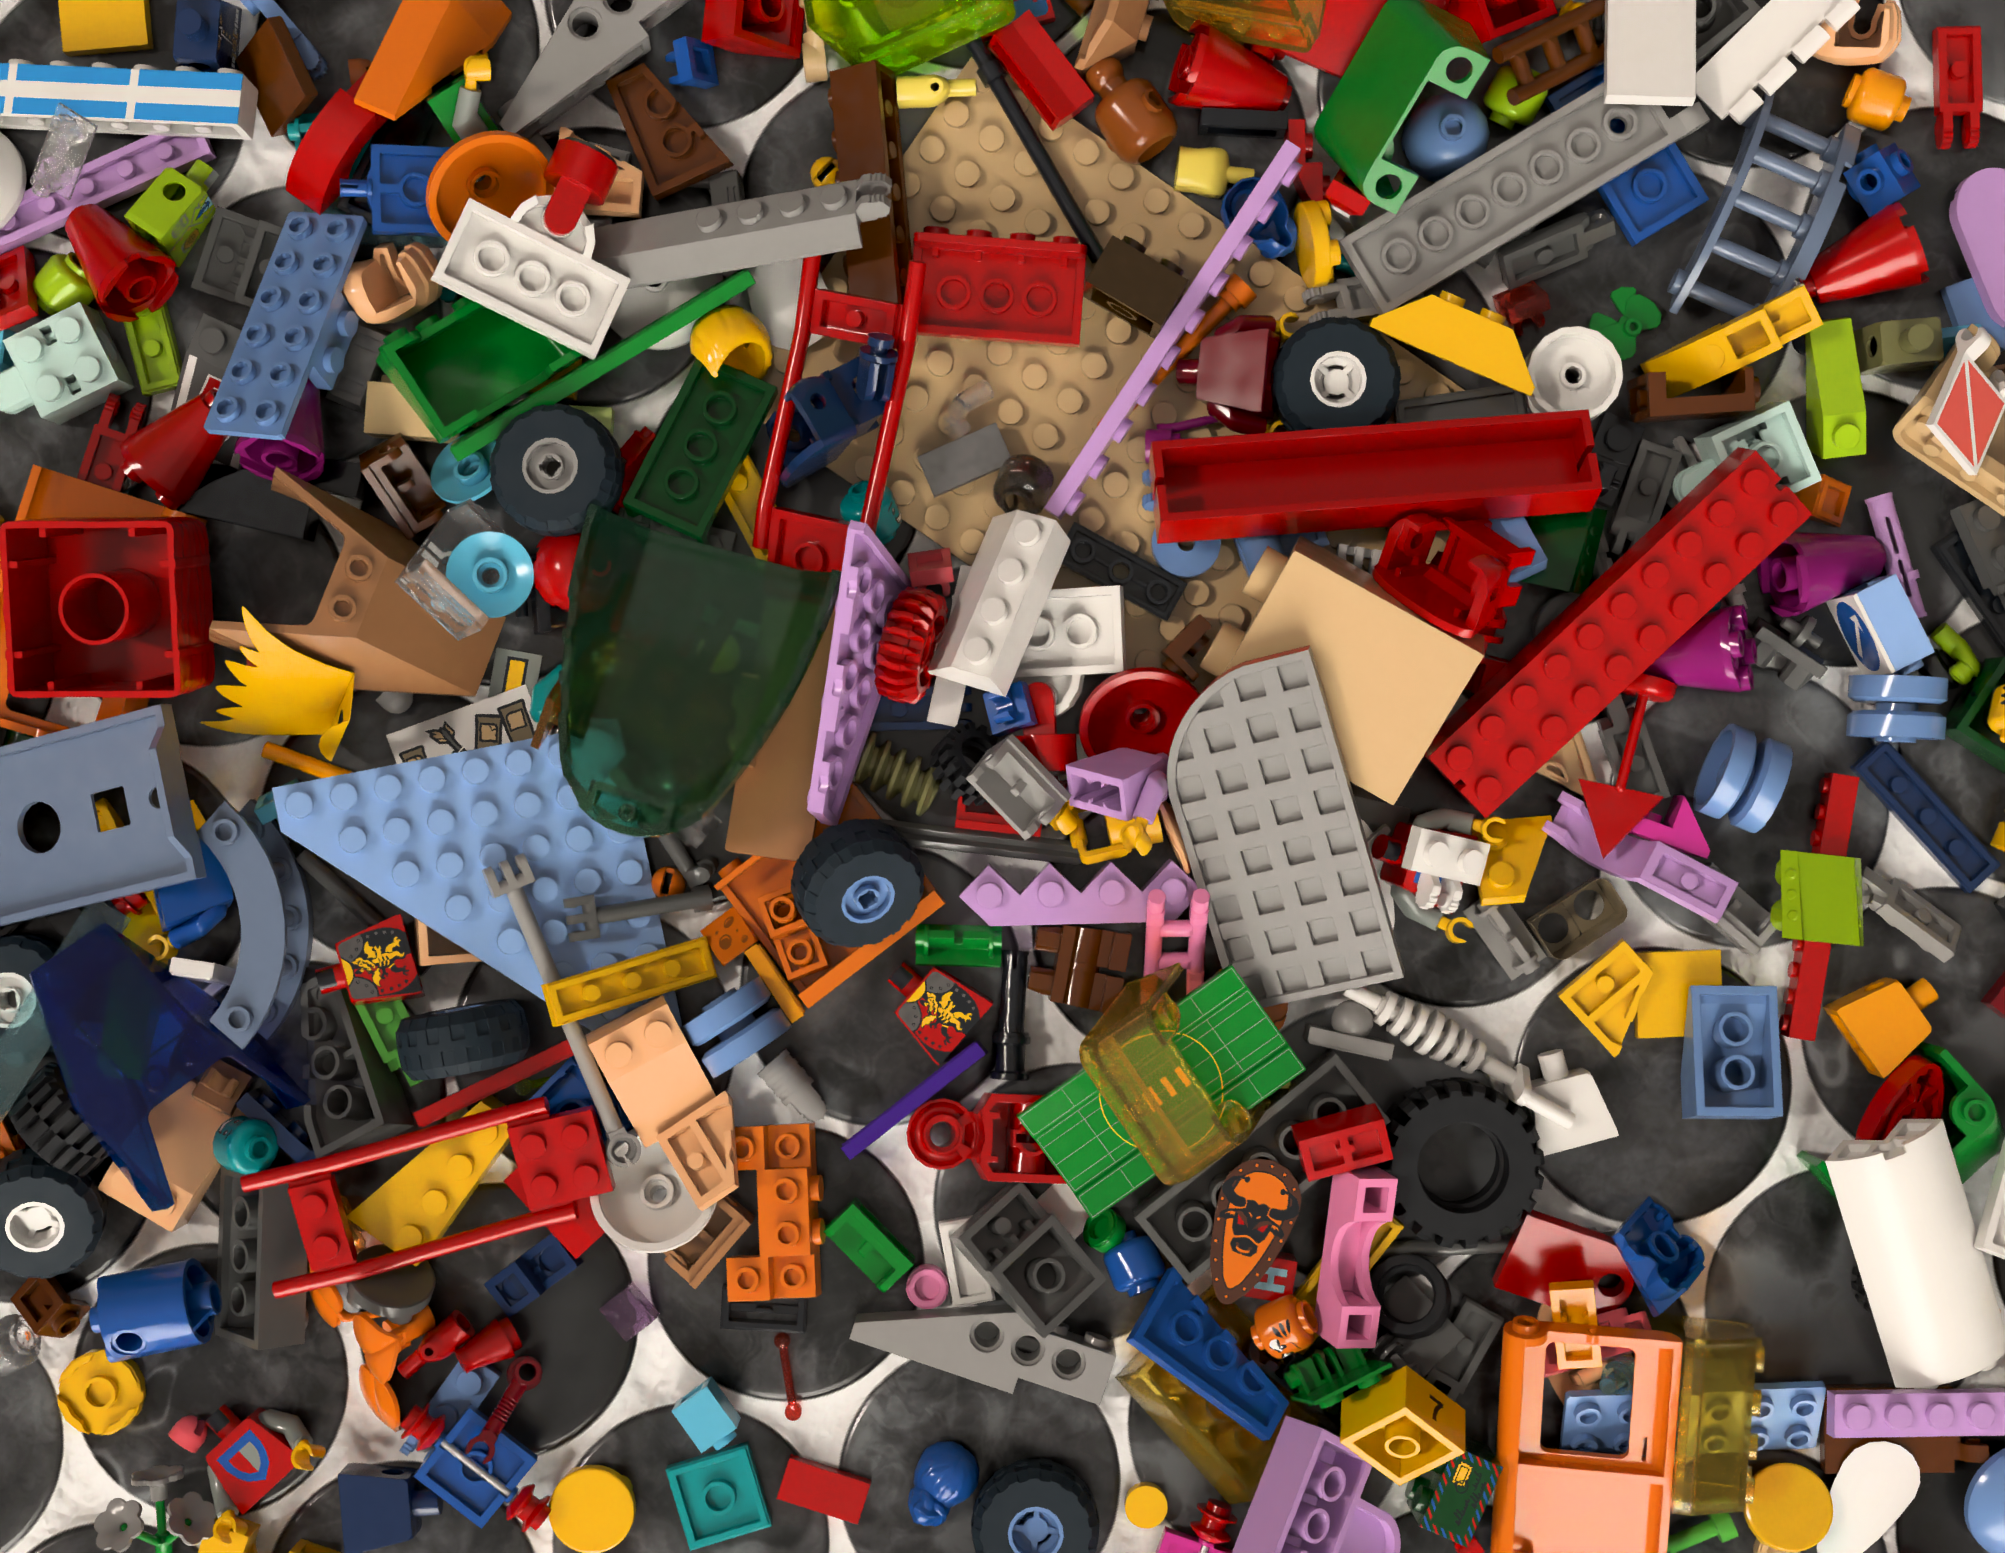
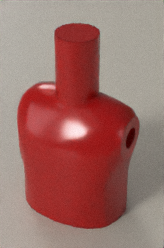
(438, 1343)

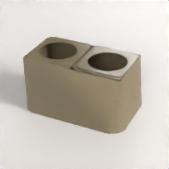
(1612, 915)

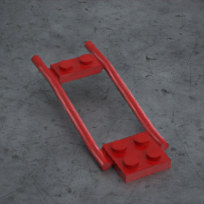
(810, 539)
(557, 1162)

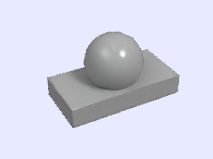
(1350, 1032)

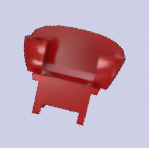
(1468, 582)

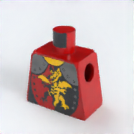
(374, 965)
(937, 1008)

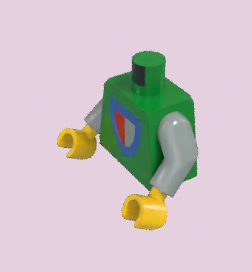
(459, 101)

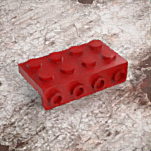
(1001, 287)

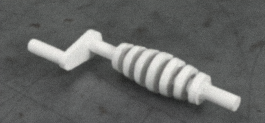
(1444, 1040)

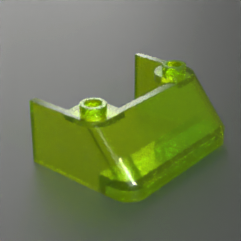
(903, 31)

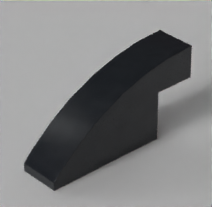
(251, 503)

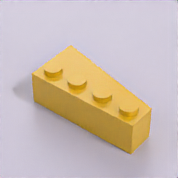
(432, 1187)

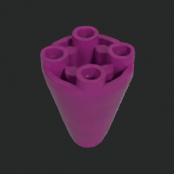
(1711, 654)

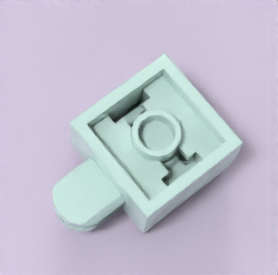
(63, 366)
(1769, 431)

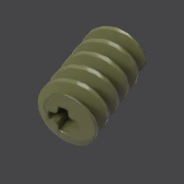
(897, 775)

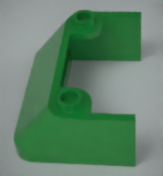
(1977, 1126)

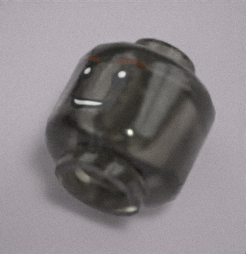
(1023, 484)

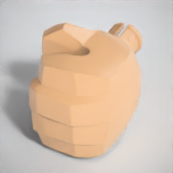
(1874, 47)
(392, 283)

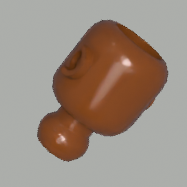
(1130, 113)

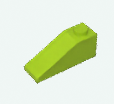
(1834, 391)

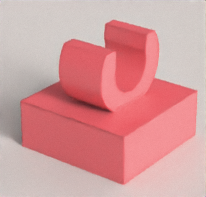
(931, 568)

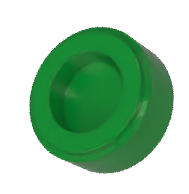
(1104, 1231)

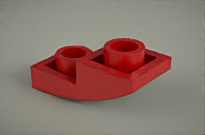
(1310, 180)

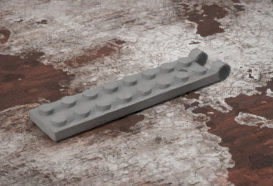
(1507, 194)

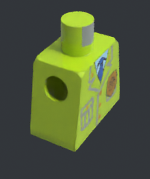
(175, 209)

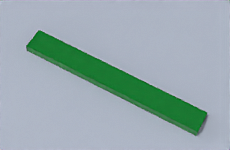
(607, 360)

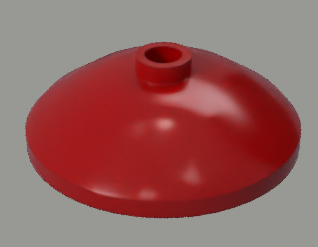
(1109, 714)

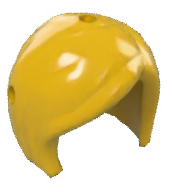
(732, 338)

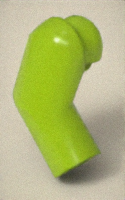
(1960, 651)

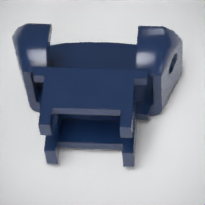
(827, 426)

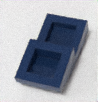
(531, 1274)

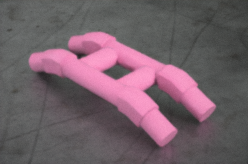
(1194, 929)

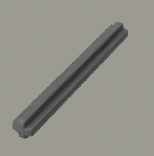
(987, 842)

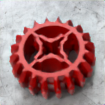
(909, 644)

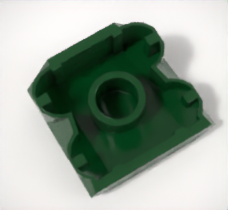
(1570, 547)

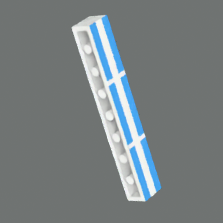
(130, 99)

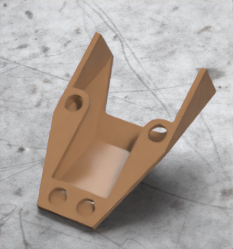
(367, 618)

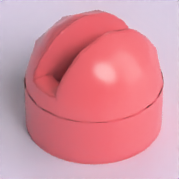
(189, 1433)

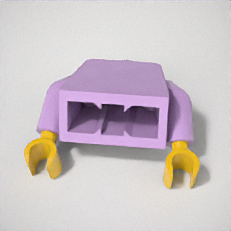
(1120, 786)

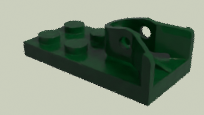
(700, 449)

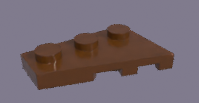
(663, 134)

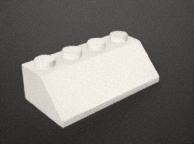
(1001, 602)

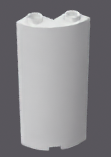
(1918, 1254)

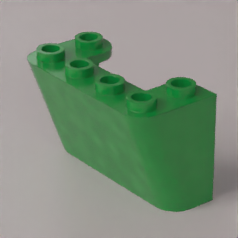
(1397, 58)
(468, 365)

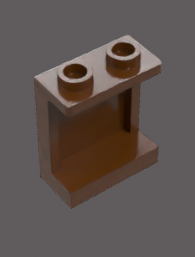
(1650, 403)

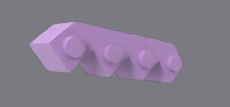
(1056, 901)

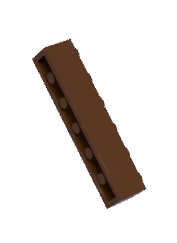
(865, 143)

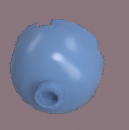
(1444, 135)

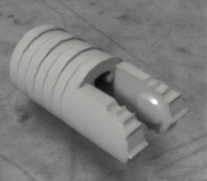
(793, 1086)

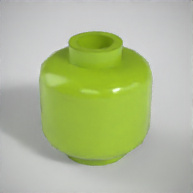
(1503, 111)
(61, 284)

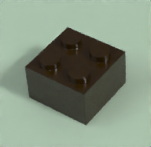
(1135, 285)

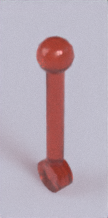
(793, 1409)

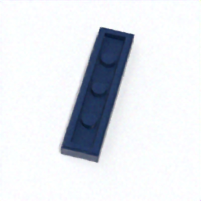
(1925, 816)

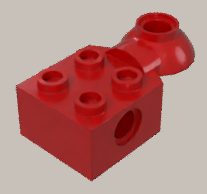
(987, 1135)

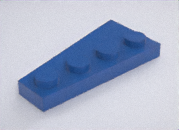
(1202, 1355)

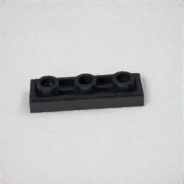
(1145, 585)

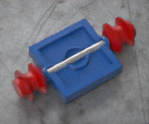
(463, 1479)

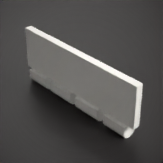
(1761, 50)

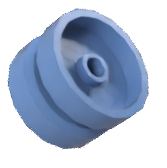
(1897, 707)
(1742, 778)
(736, 1026)

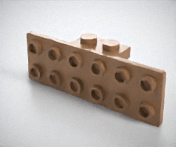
(772, 793)

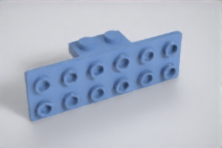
(293, 328)
(1786, 1421)

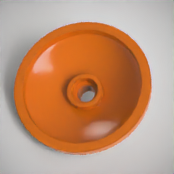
(512, 176)

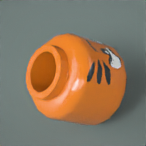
(1284, 1326)

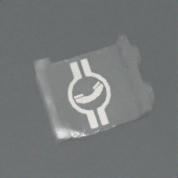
(426, 572)

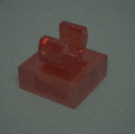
(1522, 304)

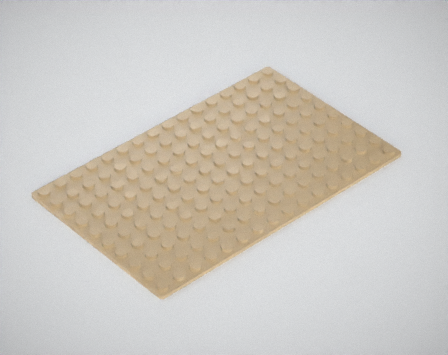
(1047, 398)

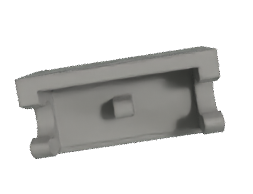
(1018, 786)
(1743, 921)

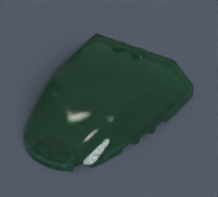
(676, 670)

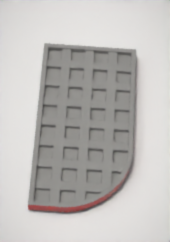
(1279, 834)

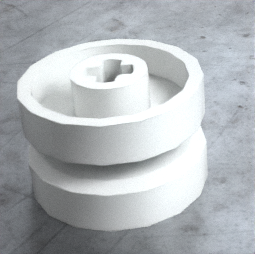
(1585, 357)

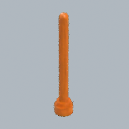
(1232, 297)

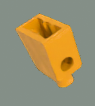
(1883, 1021)

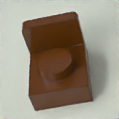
(1189, 640)
(49, 1307)

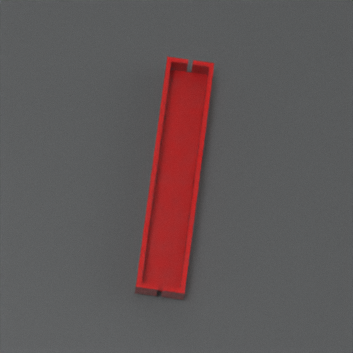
(1373, 476)
(1616, 629)

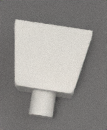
(1578, 1094)

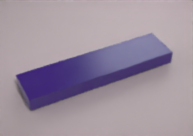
(914, 1099)

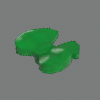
(1638, 315)

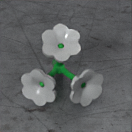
(189, 1516)

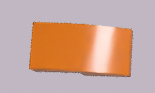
(795, 942)

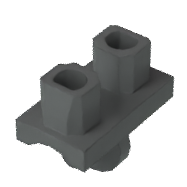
(1802, 662)

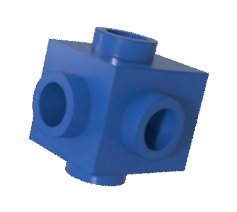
(1880, 177)

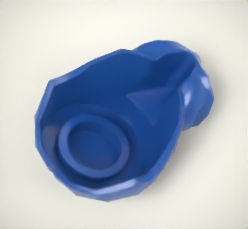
(1274, 237)
(941, 1481)

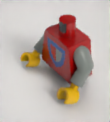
(1405, 882)
(252, 1461)

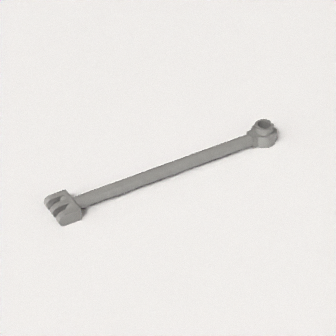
(513, 887)

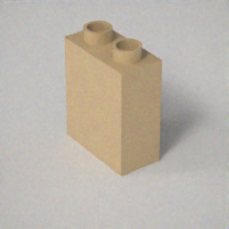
(1379, 663)

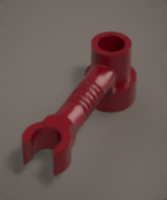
(506, 1405)

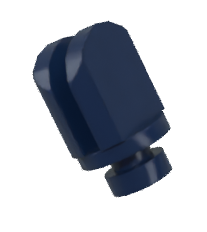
(876, 367)

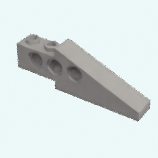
(579, 65)
(949, 1342)

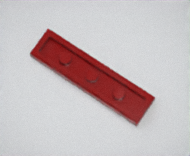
(493, 1083)

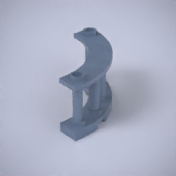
(1807, 229)
(273, 921)

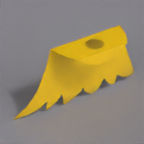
(286, 693)

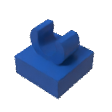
(694, 63)
(1010, 712)

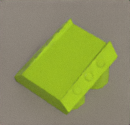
(1819, 898)

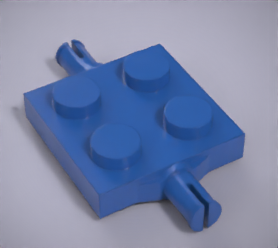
(397, 188)

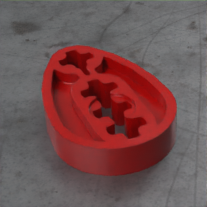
(1904, 1095)

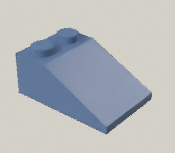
(1731, 1053)

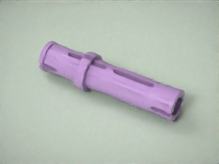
(1890, 535)

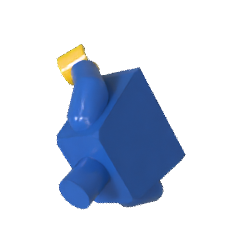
(192, 907)

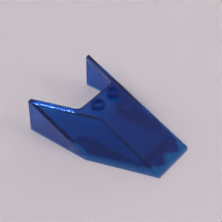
(130, 1041)

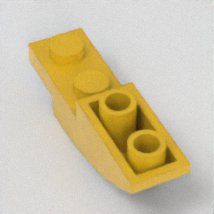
(1736, 342)

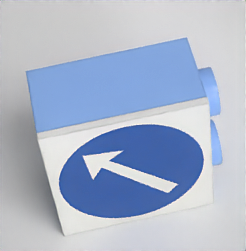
(1881, 627)

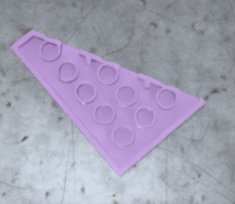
(850, 697)

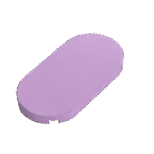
(1979, 227)

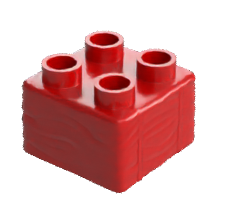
(107, 606)

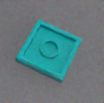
(719, 1495)

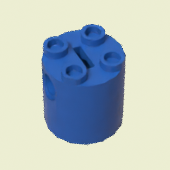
(155, 1309)

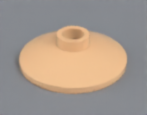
(1171, 827)

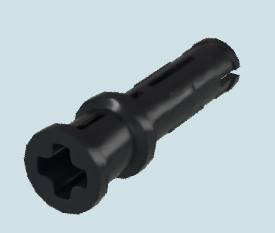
(1011, 1038)

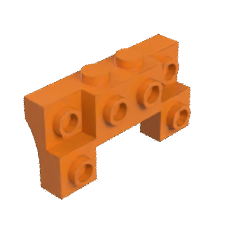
(786, 1214)

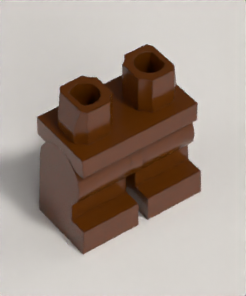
(1076, 965)

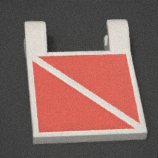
(1968, 403)

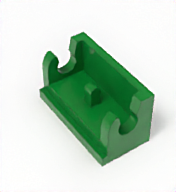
(869, 1245)

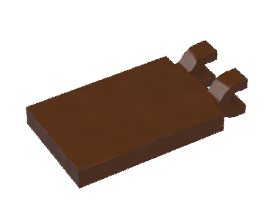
(1930, 1453)

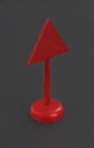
(1615, 808)

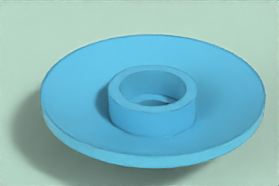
(463, 479)
(496, 552)

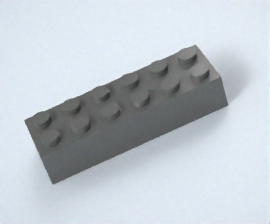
(1183, 1214)

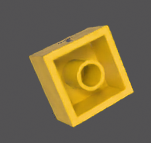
(1403, 1426)

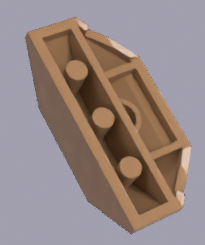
(1113, 31)

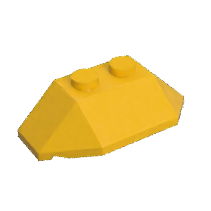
(1460, 337)

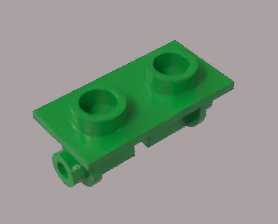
(958, 945)

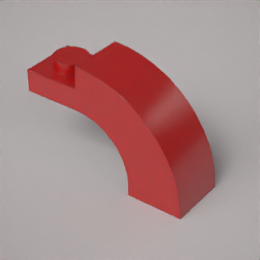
(331, 149)

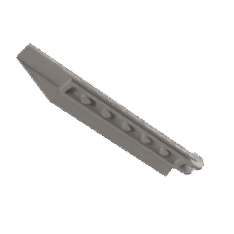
(743, 232)

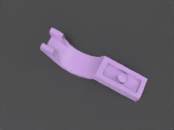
(1643, 862)

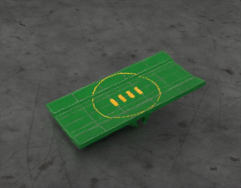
(1227, 1046)

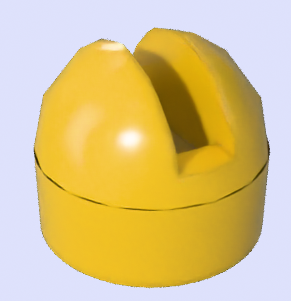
(819, 166)

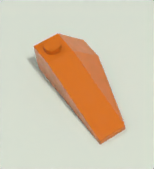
(426, 46)

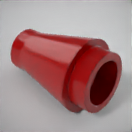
(490, 1345)

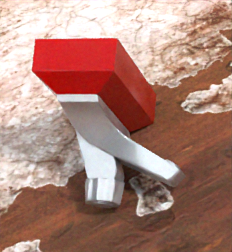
(1346, 204)

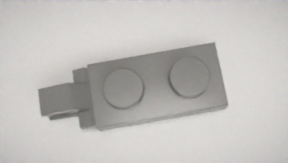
(1911, 914)

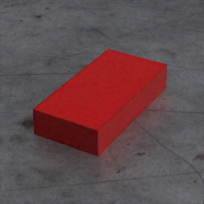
(824, 1489)

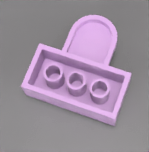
(1313, 1499)

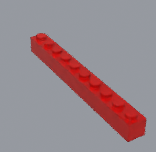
(1811, 958)

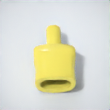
(921, 93)
(1206, 171)

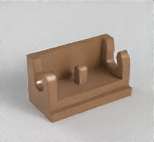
(703, 1252)

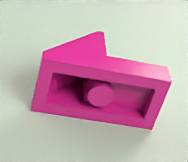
(1678, 830)

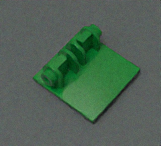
(1347, 1369)

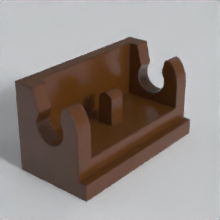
(402, 485)

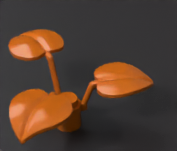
(379, 1346)

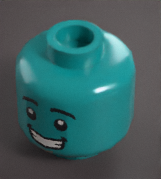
(889, 516)
(245, 1145)

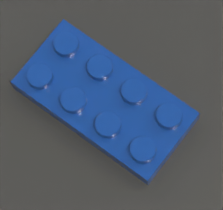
(1650, 192)

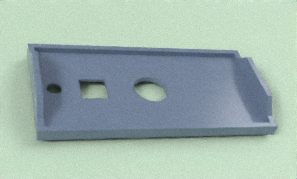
(85, 864)

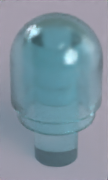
(1618, 1376)

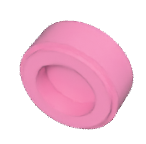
(927, 1286)

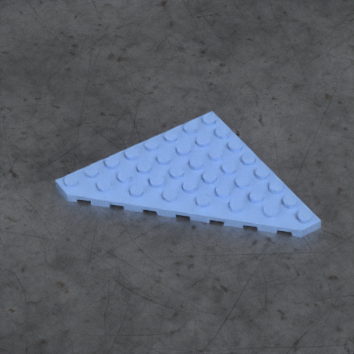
(436, 822)

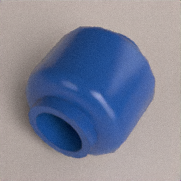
(1134, 1264)

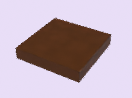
(278, 74)

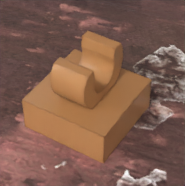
(222, 1087)

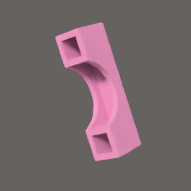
(1345, 1297)

